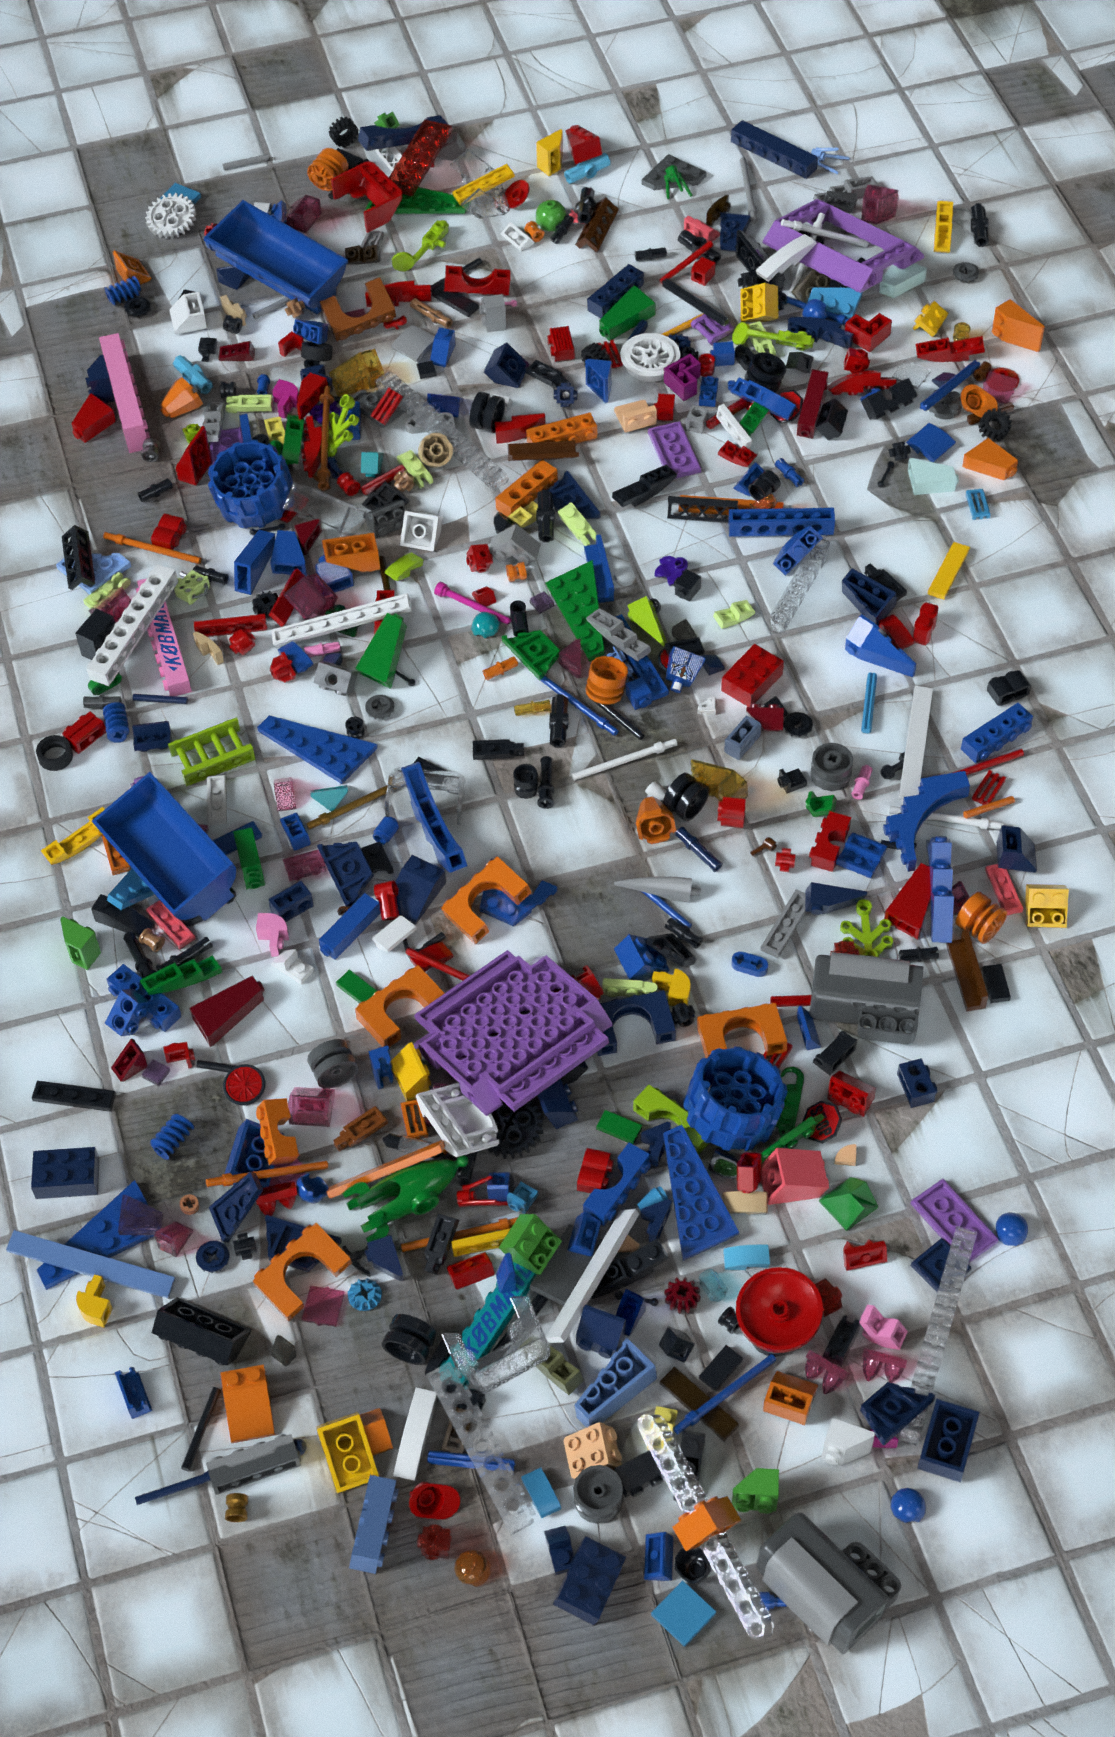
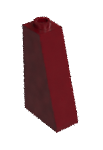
(812, 404)
(226, 1009)

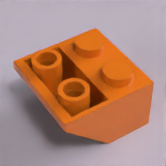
(790, 1397)

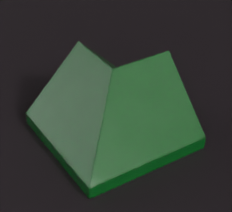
(850, 1202)

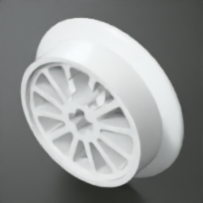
(643, 356)

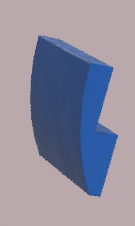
(931, 442)
(861, 855)

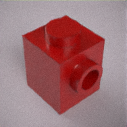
(703, 271)
(665, 407)

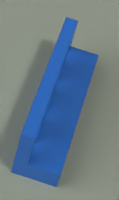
(601, 569)

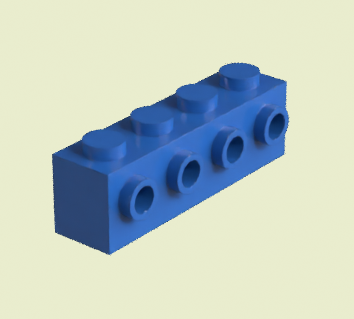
(997, 733)
(161, 1010)

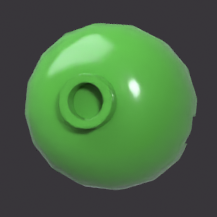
(550, 214)

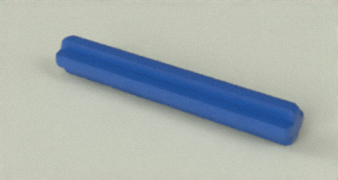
(461, 1460)

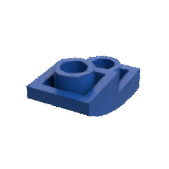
(708, 391)
(299, 658)

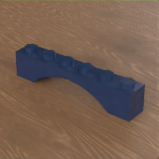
(378, 137)

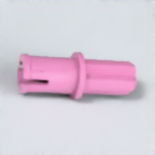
(321, 649)
(862, 782)

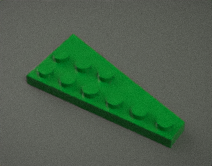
(427, 202)
(577, 599)

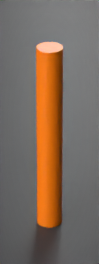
(988, 807)

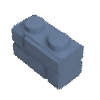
(742, 737)

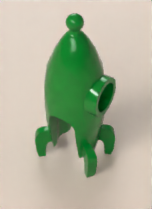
(415, 1188)

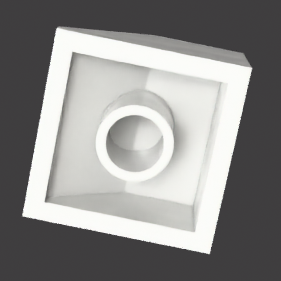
(421, 530)
(846, 1443)

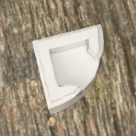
(708, 707)

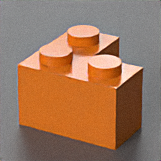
(705, 1522)

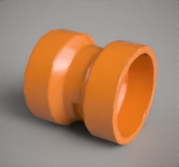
(512, 572)

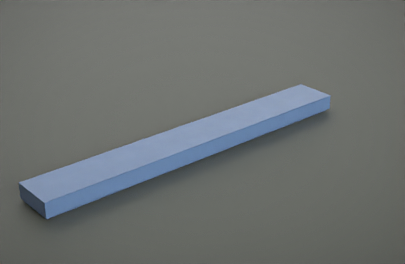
(90, 1264)

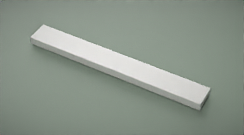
(341, 620)
(915, 742)
(592, 1276)

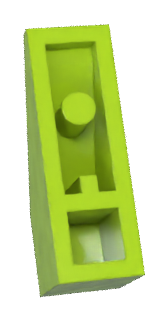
(645, 616)

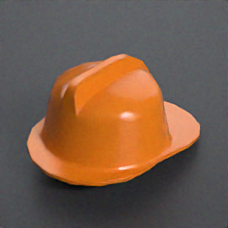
(977, 400)

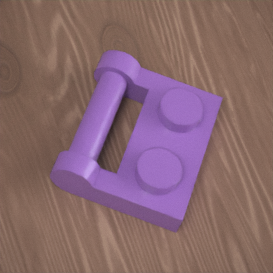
(719, 330)

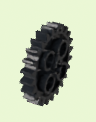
(526, 1132)

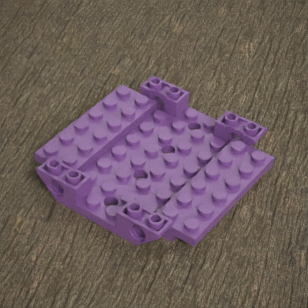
(530, 1047)

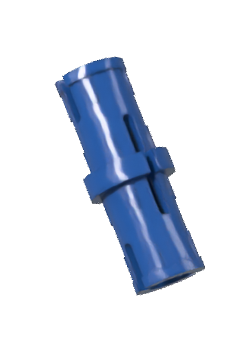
(789, 472)

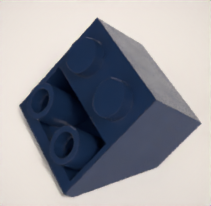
(1015, 850)

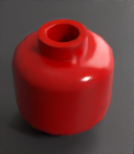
(242, 641)

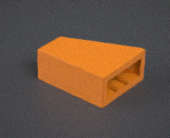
(990, 460)

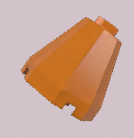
(180, 399)
(654, 821)

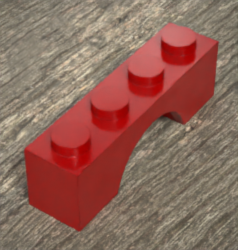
(458, 281)

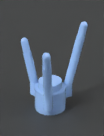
(821, 157)

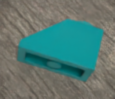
(371, 463)

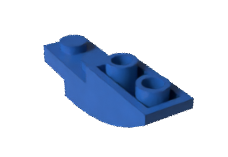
(756, 393)

